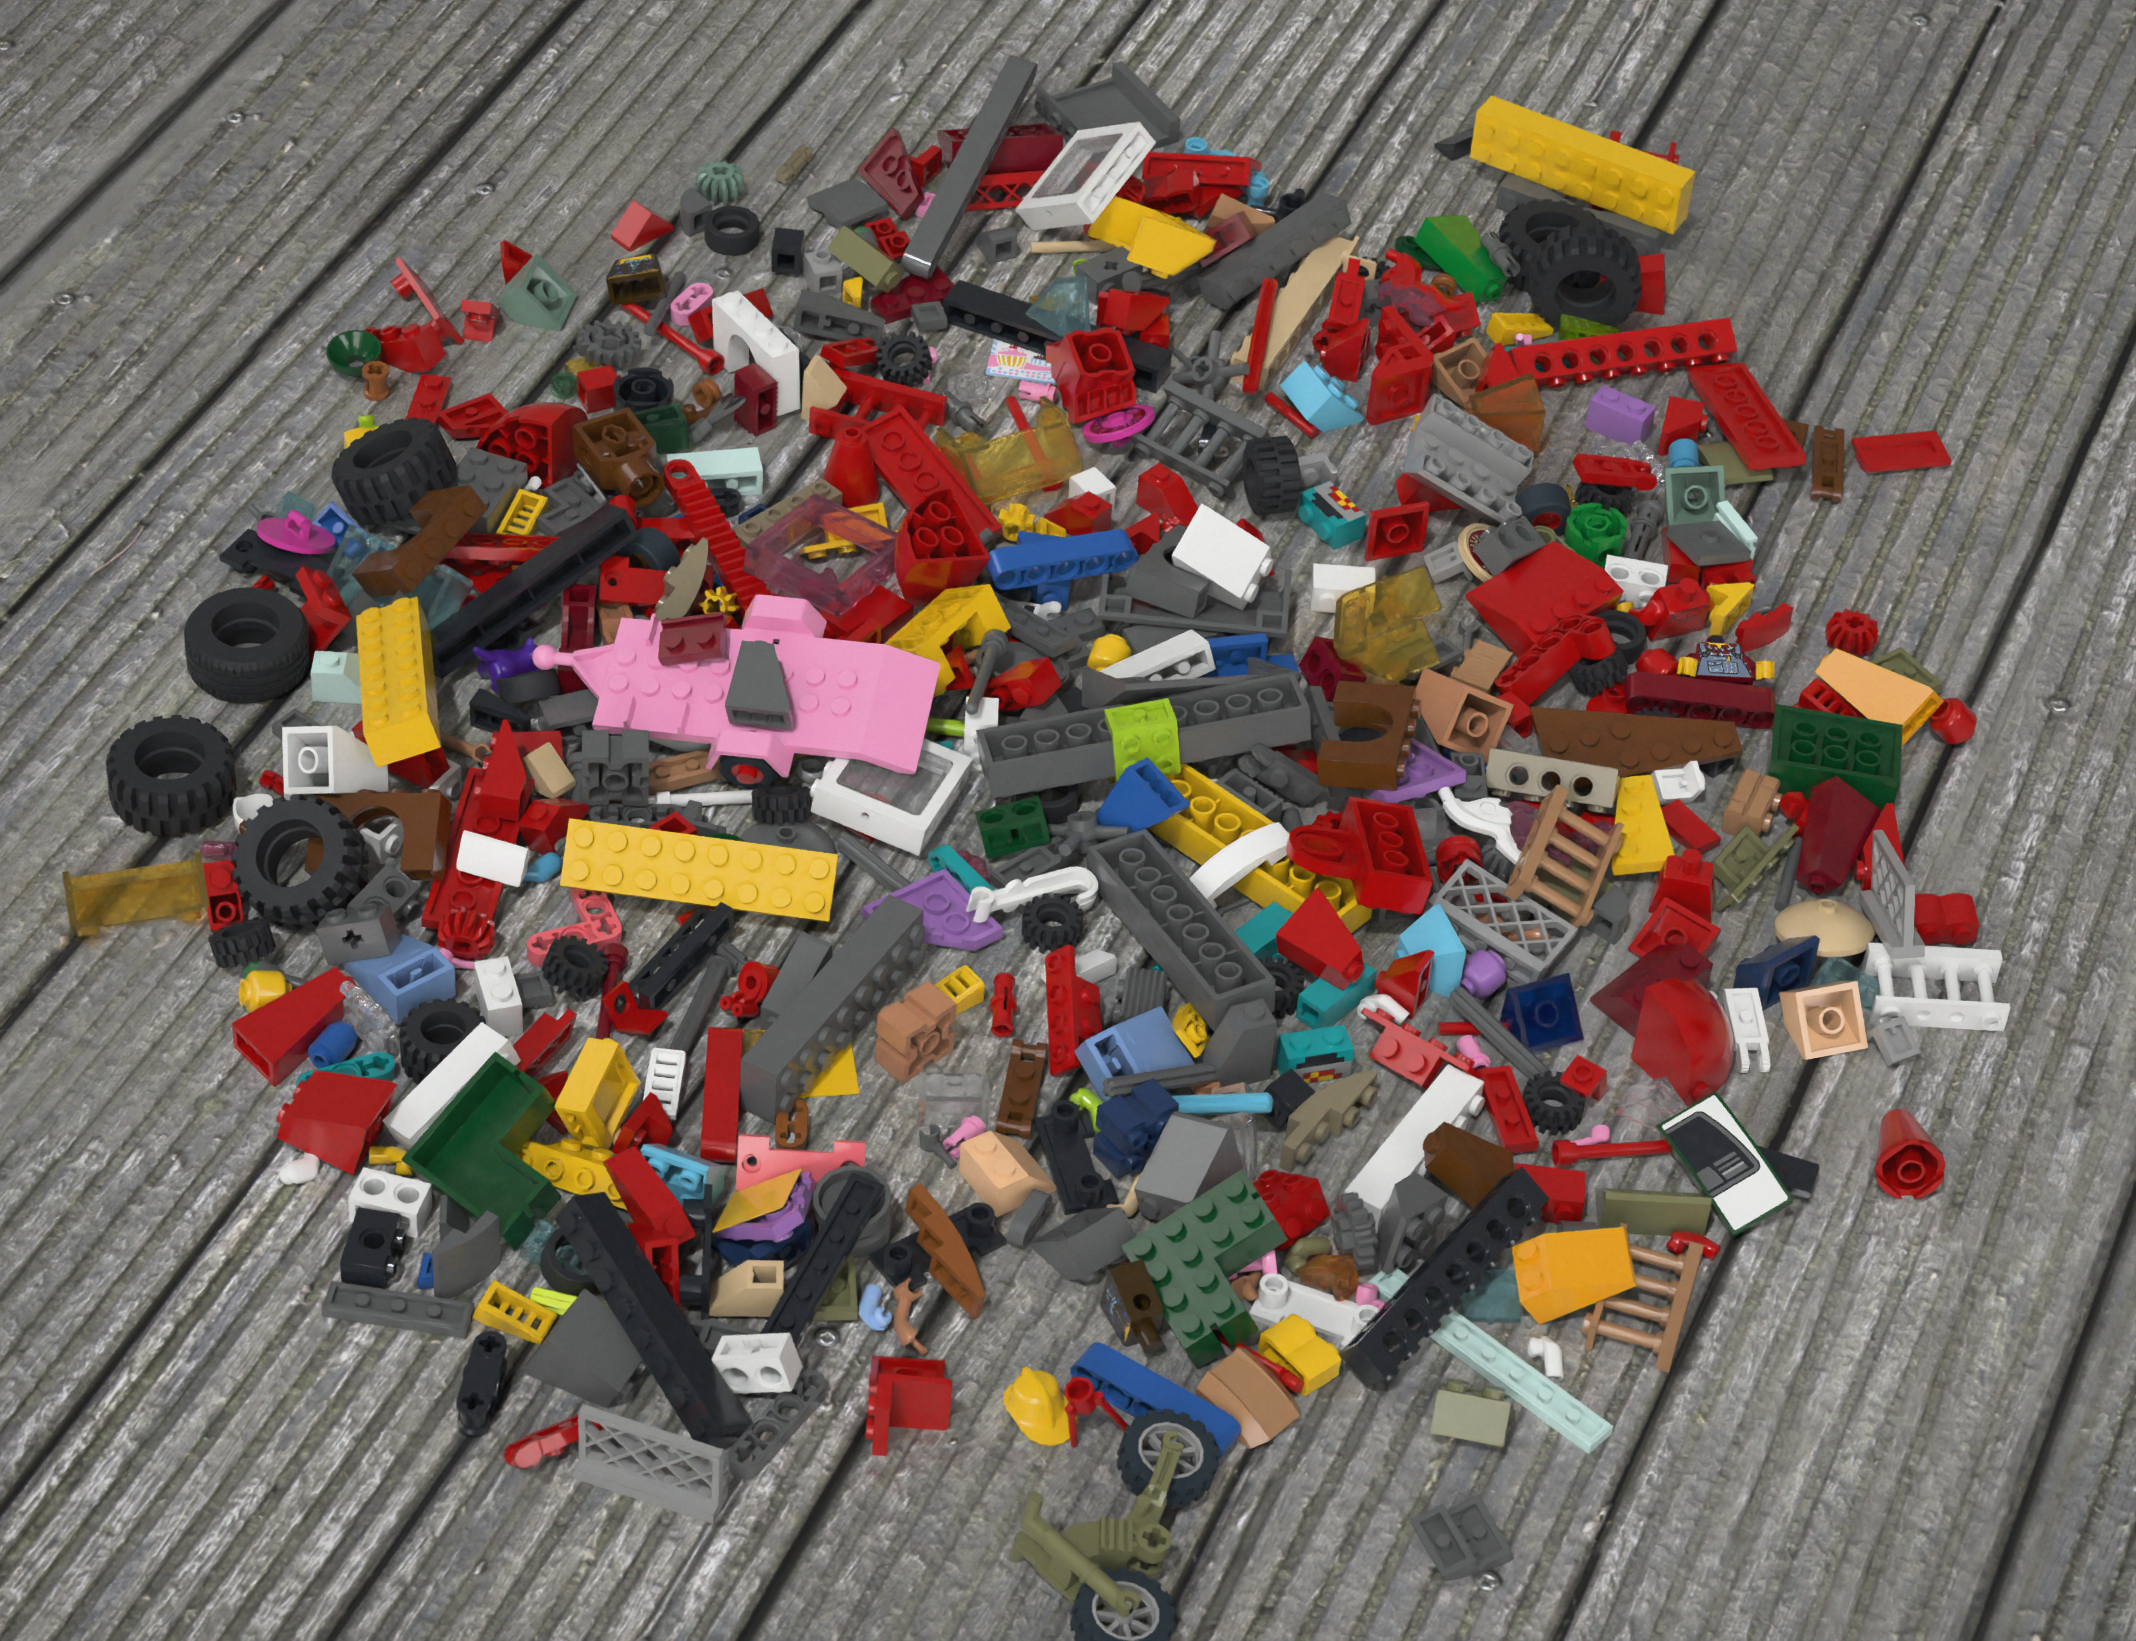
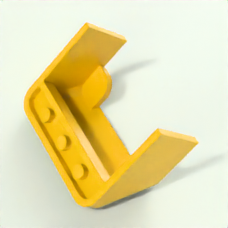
(1151, 237)

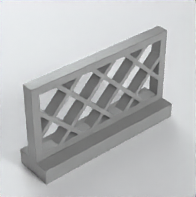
(1891, 901)
(1475, 935)
(657, 1481)

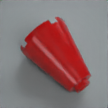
(853, 468)
(1907, 1157)

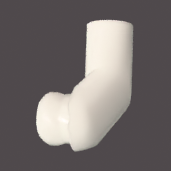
(1385, 1003)
(300, 1170)
(1550, 1353)

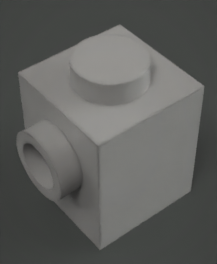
(823, 272)

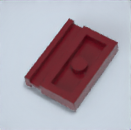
(692, 638)

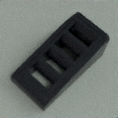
(489, 711)

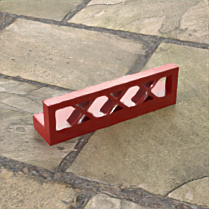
(1208, 168)
(1009, 183)
(543, 1041)

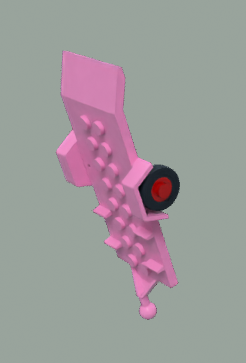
(841, 693)

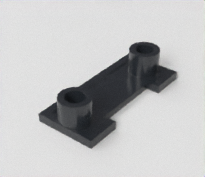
(251, 553)
(1069, 1159)
(909, 1260)
(696, 1288)

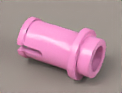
(1034, 391)
(1469, 1047)
(969, 1129)

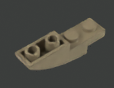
(683, 584)
(1324, 1113)

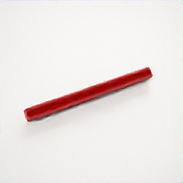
(1260, 335)

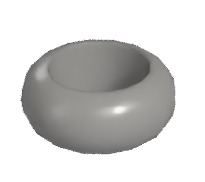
(810, 763)

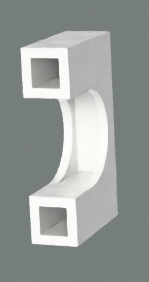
(742, 326)

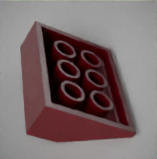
(1021, 150)

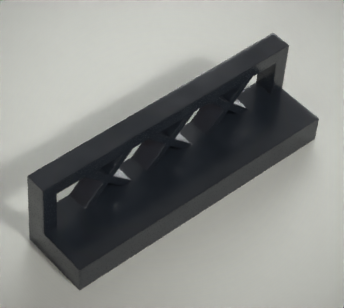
(684, 961)

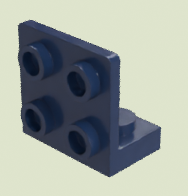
(746, 1249)

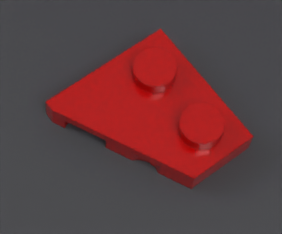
(471, 417)

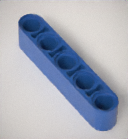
(1061, 559)
(1139, 1390)

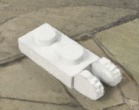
(1748, 1027)

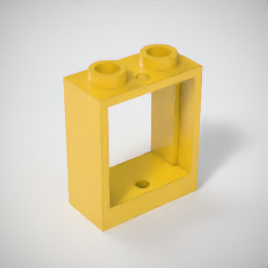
(597, 1093)

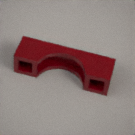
(577, 631)

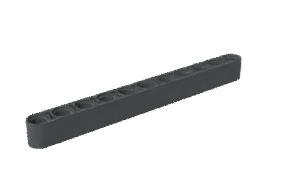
(969, 167)

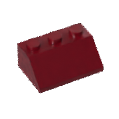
(1624, 995)

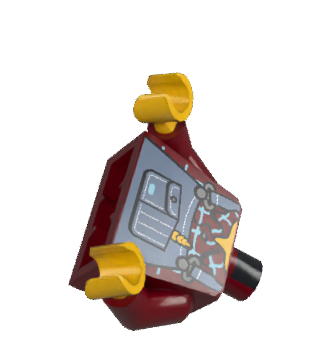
(1724, 663)

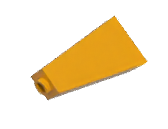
(1879, 692)

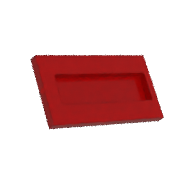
(1900, 451)

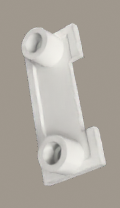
(1282, 1297)

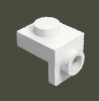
(1679, 784)

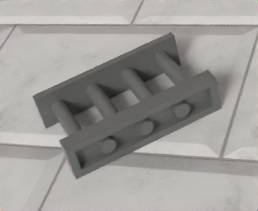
(1203, 412)

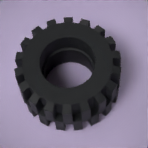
(1271, 475)
(433, 1034)

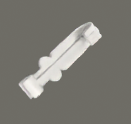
(1063, 881)

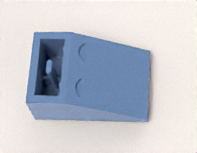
(406, 978)
(1132, 1048)

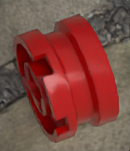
(1451, 855)

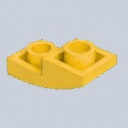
(1191, 1029)

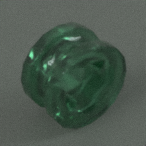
(564, 385)

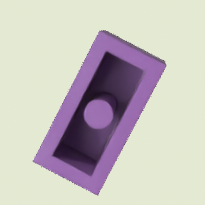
(1620, 416)

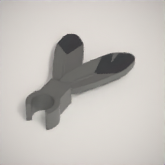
(721, 409)

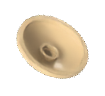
(1837, 925)

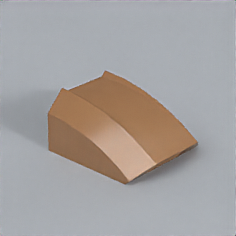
(1227, 207)
(1458, 370)
(1251, 1395)

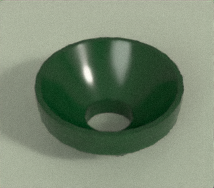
(352, 346)

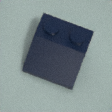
(1778, 968)

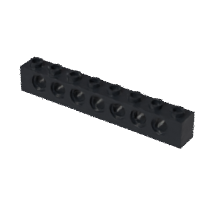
(1366, 1351)

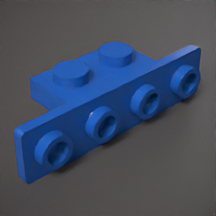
(1232, 655)

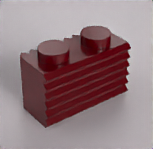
(759, 409)

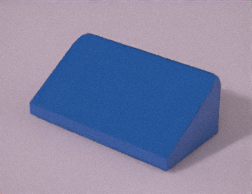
(334, 521)

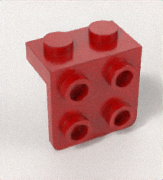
(323, 609)
(1294, 1202)
(907, 1403)

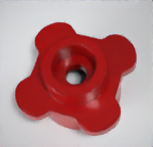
(1169, 523)

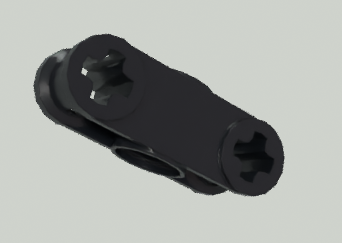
(481, 1384)

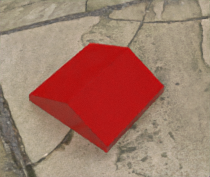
(1675, 925)
(903, 1366)

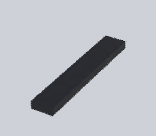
(825, 1258)

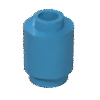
(1683, 454)

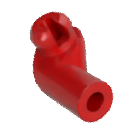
(1681, 1239)

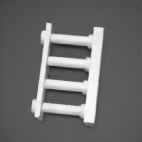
(1940, 964)

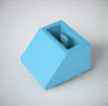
(1321, 398)
(684, 1172)

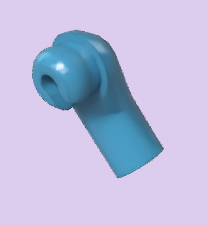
(544, 868)

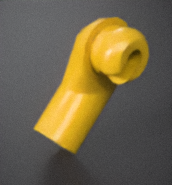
(389, 1155)

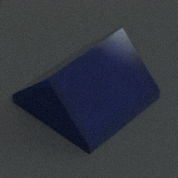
(1543, 1013)

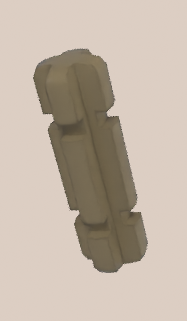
(794, 164)

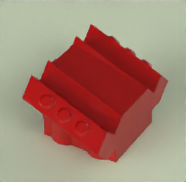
(1092, 373)

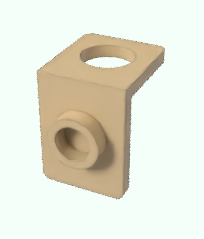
(1352, 252)

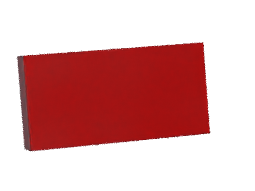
(1689, 828)

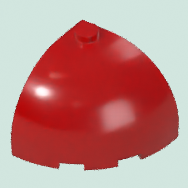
(539, 437)
(937, 547)
(1684, 1038)

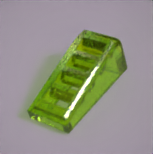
(1581, 326)

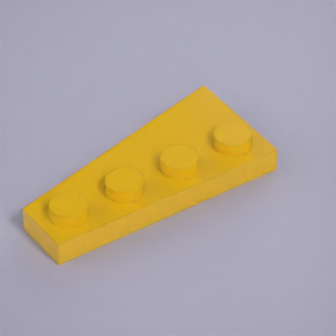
(1644, 830)

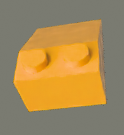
(1571, 1270)

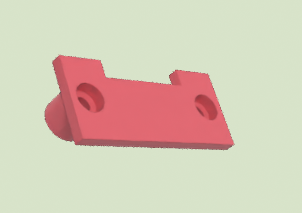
(777, 1162)

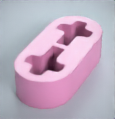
(694, 298)

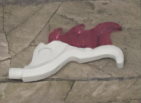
(1503, 823)

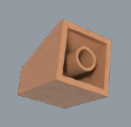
(1461, 714)

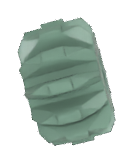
(720, 181)

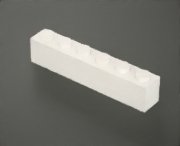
(1449, 1099)

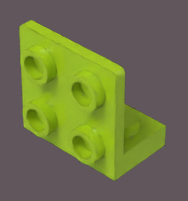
(1144, 732)

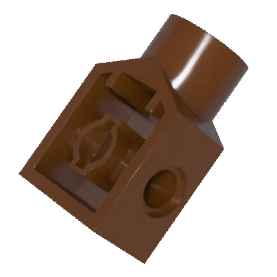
(619, 455)

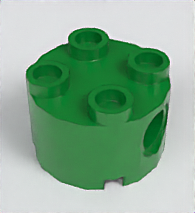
(1595, 532)

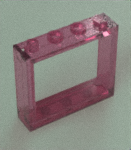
(765, 560)

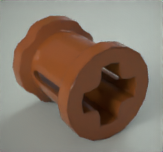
(376, 381)

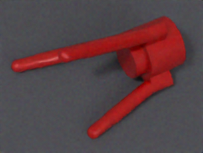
(1083, 1400)

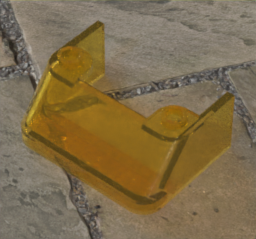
(1018, 460)
(1378, 629)
(135, 895)

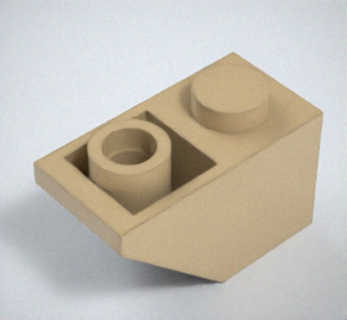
(748, 1289)

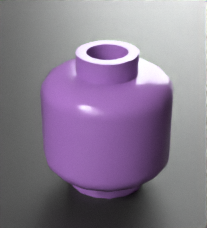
(1483, 973)

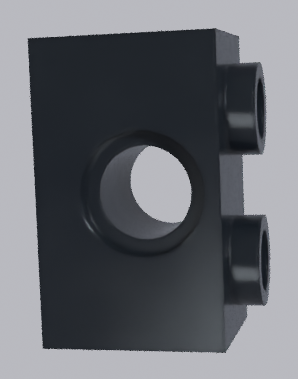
(372, 1248)

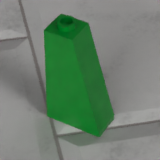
(1458, 251)

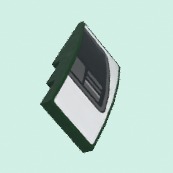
(1725, 1164)

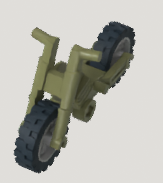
(1110, 1550)

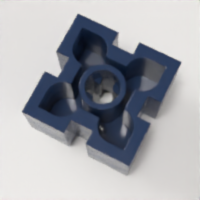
(1132, 1127)

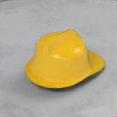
(1038, 1407)

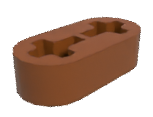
(799, 1127)

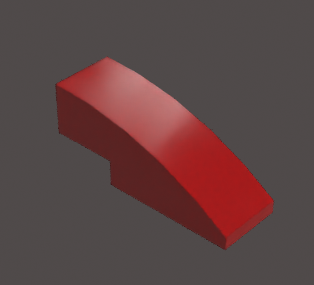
(1678, 563)

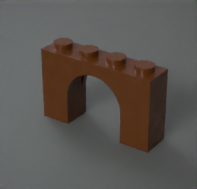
(444, 520)
(1376, 762)
(424, 822)

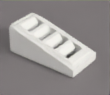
(667, 1064)

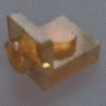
(1332, 1270)

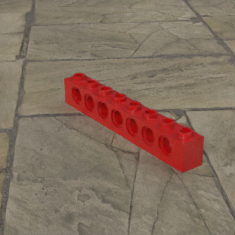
(1715, 334)

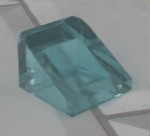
(294, 502)

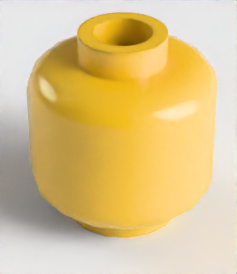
(1108, 651)
(261, 988)

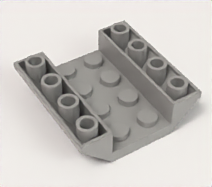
(1467, 461)

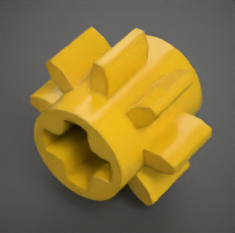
(1016, 519)
(711, 603)

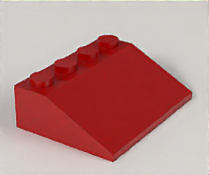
(1540, 592)

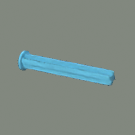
(1225, 1103)

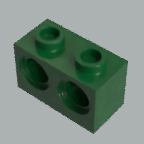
(1012, 827)

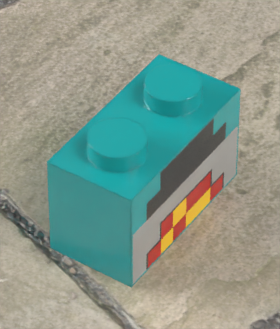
(1331, 515)
(1316, 1054)

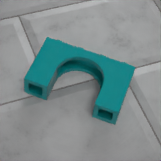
(1320, 1002)

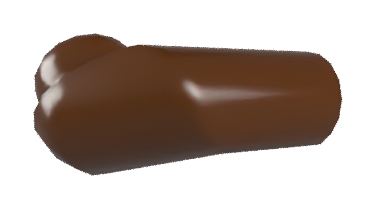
(692, 415)

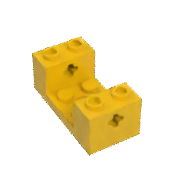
(956, 611)

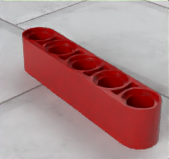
(721, 1095)

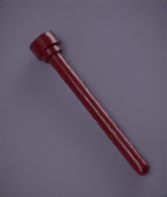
(618, 960)

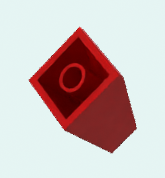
(336, 1117)

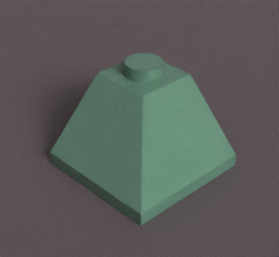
(538, 296)
(1693, 493)

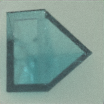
(1063, 306)

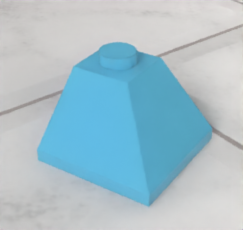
(1437, 934)

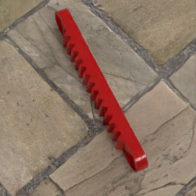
(708, 522)

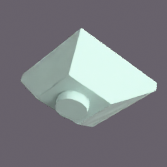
(335, 677)

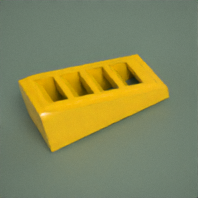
(1505, 325)
(524, 500)
(966, 986)
(508, 1298)

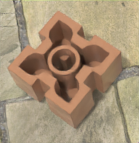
(915, 1031)

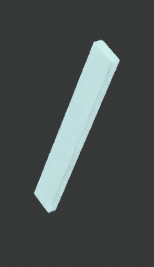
(1510, 1372)

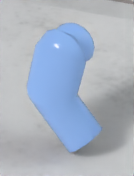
(869, 1310)

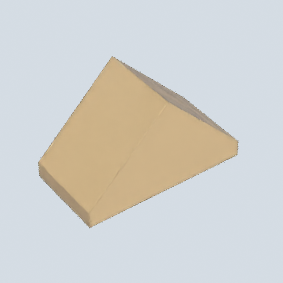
(820, 387)
(549, 771)

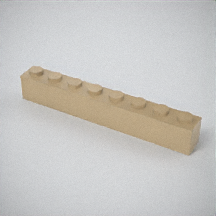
(1297, 308)

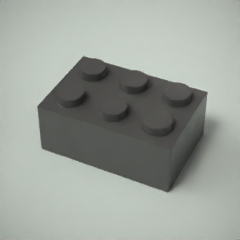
(494, 481)

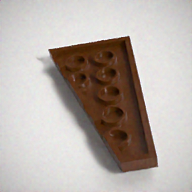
(1631, 741)

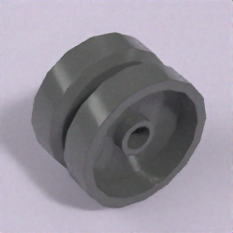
(879, 1226)

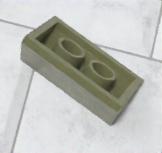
(1652, 1211)

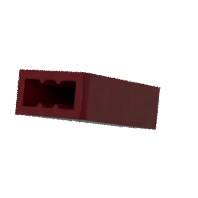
(1833, 834)

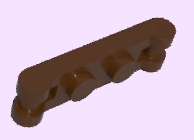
(1827, 464)
(1021, 1089)

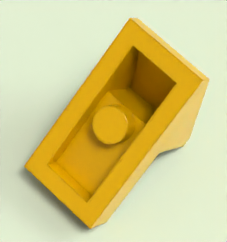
(1730, 605)

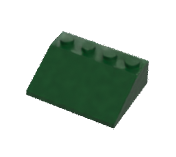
(1820, 745)

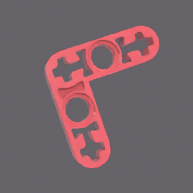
(589, 927)

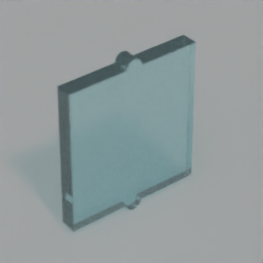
(1493, 1299)

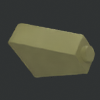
(866, 259)

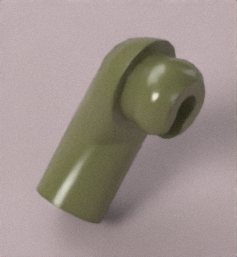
(1303, 1249)

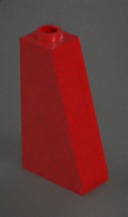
(280, 1032)

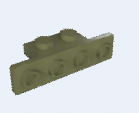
(1743, 860)

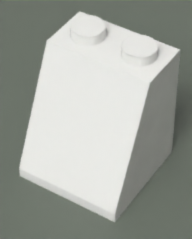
(1223, 555)
(328, 762)

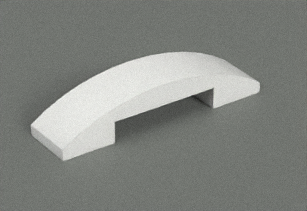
(1240, 859)

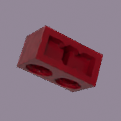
(1229, 235)
(1325, 668)

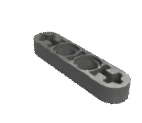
(782, 1426)

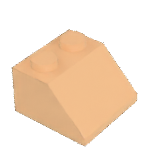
(1824, 1019)
(1001, 1171)

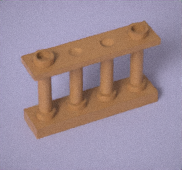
(1534, 856)
(1669, 1317)

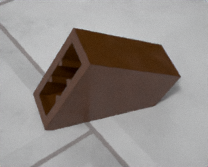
(1465, 1162)

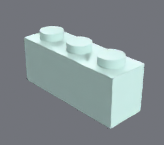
(726, 469)

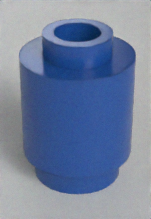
(332, 1045)

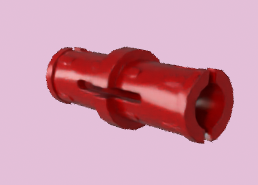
(1003, 1005)

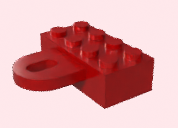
(1374, 848)

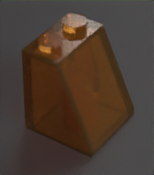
(1512, 409)

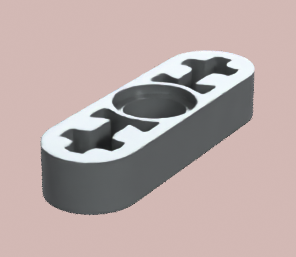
(615, 811)

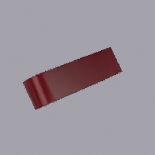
(1701, 699)

